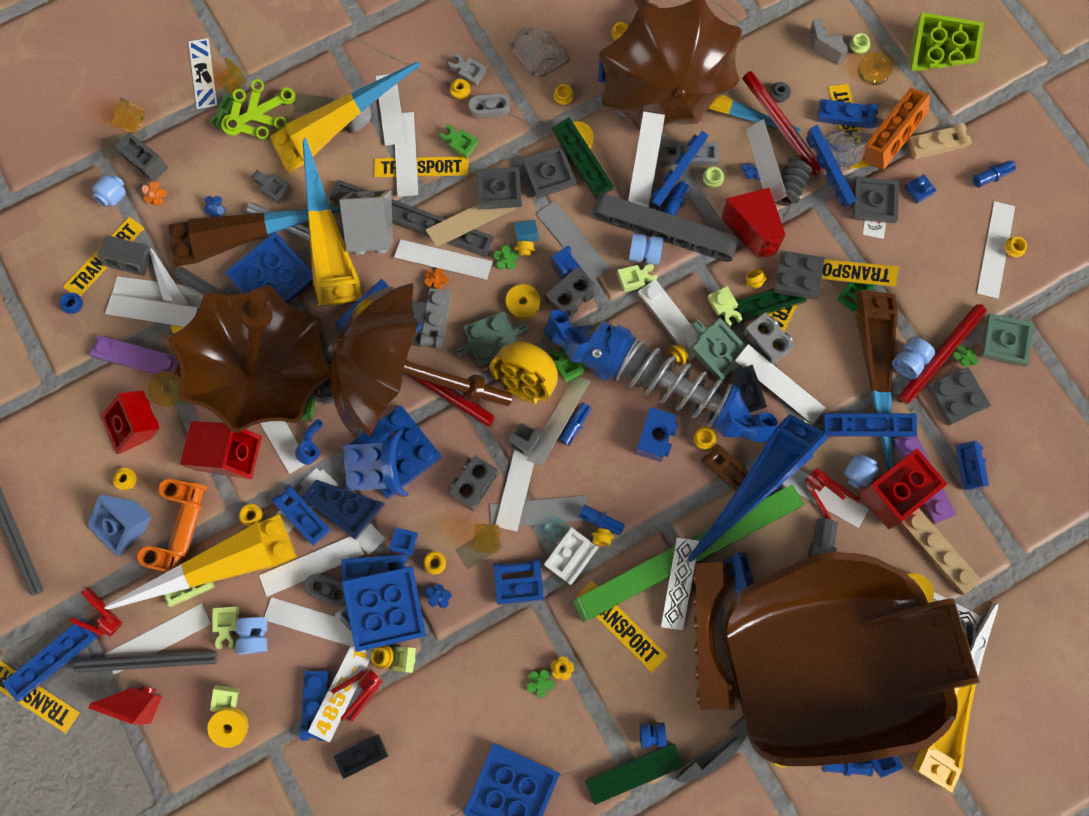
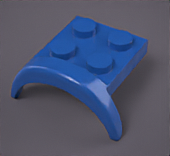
(373, 465)

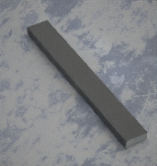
(419, 220)

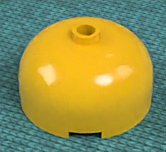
(525, 371)

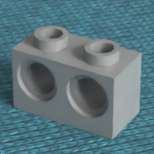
(763, 342)

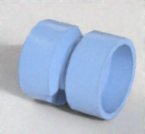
(646, 249)
(913, 358)
(251, 644)

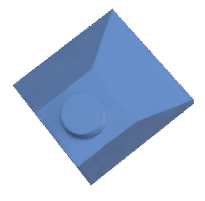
(118, 522)

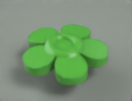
(506, 258)
(967, 357)
(540, 683)

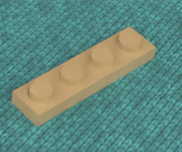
(940, 552)

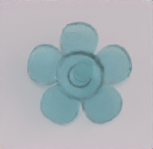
(556, 530)

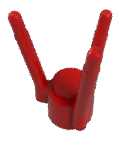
(818, 481)
(107, 623)
(368, 683)

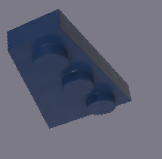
(345, 509)

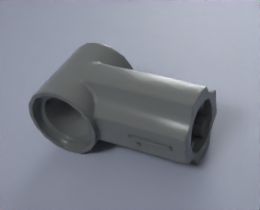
(823, 537)

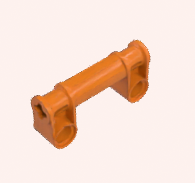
(190, 497)

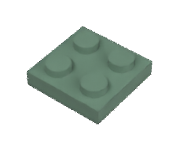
(1007, 340)

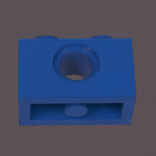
(657, 421)

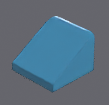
(526, 231)

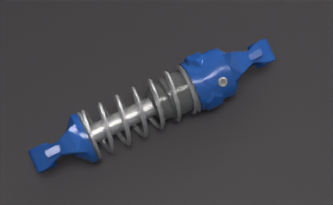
(620, 355)

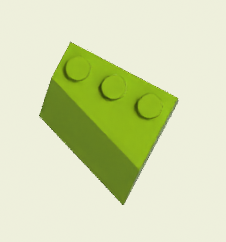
(944, 42)

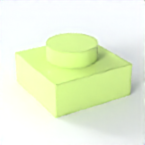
(403, 659)
(224, 697)

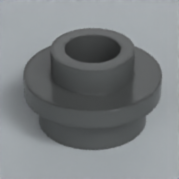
(778, 96)

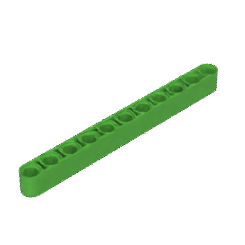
(660, 566)

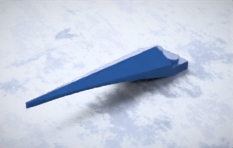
(784, 454)

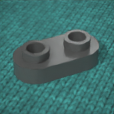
(327, 591)

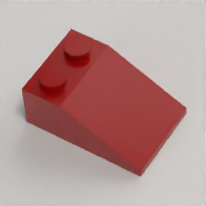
(903, 489)

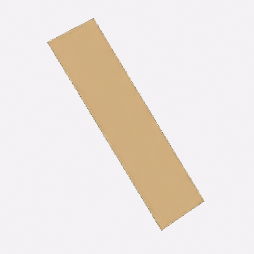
(463, 223)

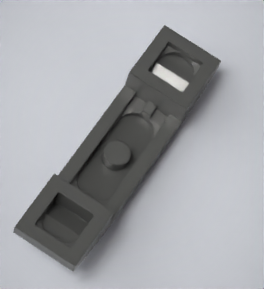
(693, 770)

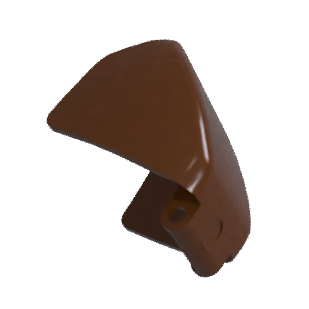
(845, 662)

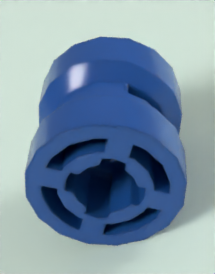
(658, 734)

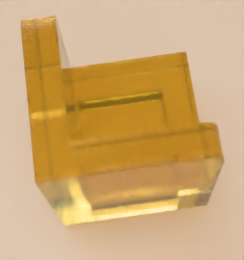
(232, 77)
(127, 116)
(486, 538)

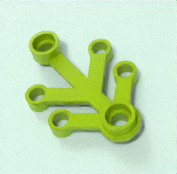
(256, 112)

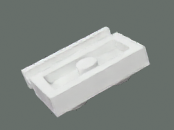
(571, 556)

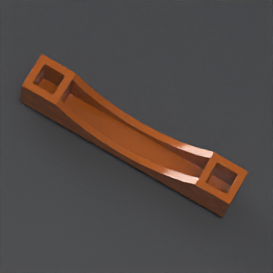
(715, 688)

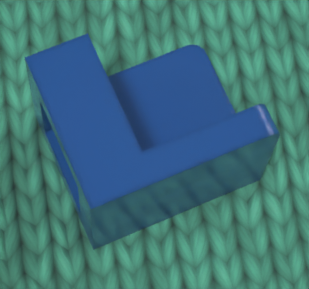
(563, 262)

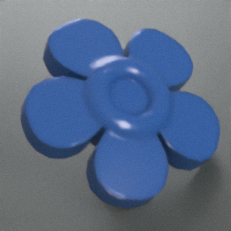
(750, 171)
(214, 206)
(438, 596)

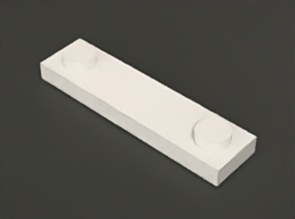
(669, 316)

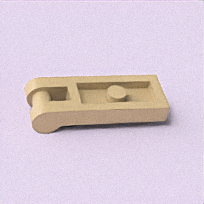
(939, 141)

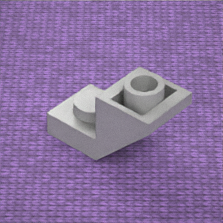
(828, 46)

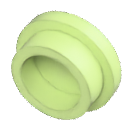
(859, 43)
(713, 177)

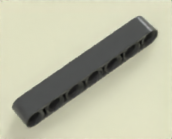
(669, 227)

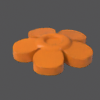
(154, 193)
(436, 279)

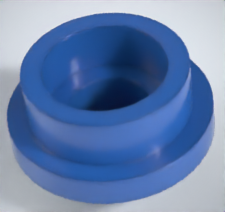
(66, 300)

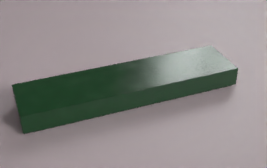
(582, 158)
(768, 301)
(634, 773)

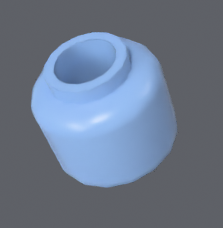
(108, 190)
(861, 471)

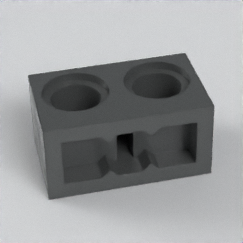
(141, 157)
(566, 290)
(479, 485)

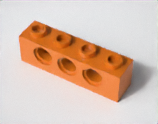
(897, 128)

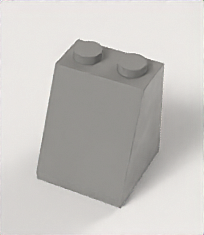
(367, 221)

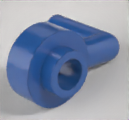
(307, 451)

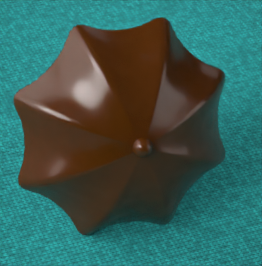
(670, 63)
(250, 358)
(372, 360)

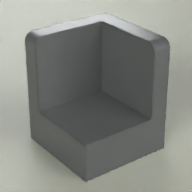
(524, 439)

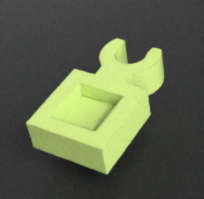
(633, 278)
(725, 303)
(225, 623)

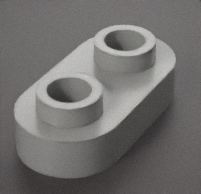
(489, 104)

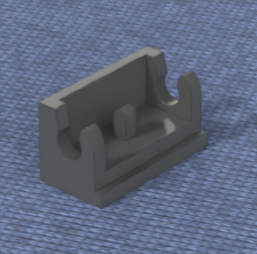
(124, 255)

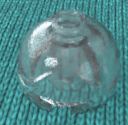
(847, 148)

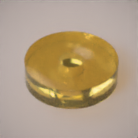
(878, 61)
(157, 391)

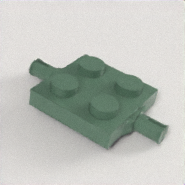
(488, 337)
(717, 348)

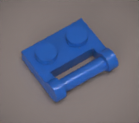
(518, 589)

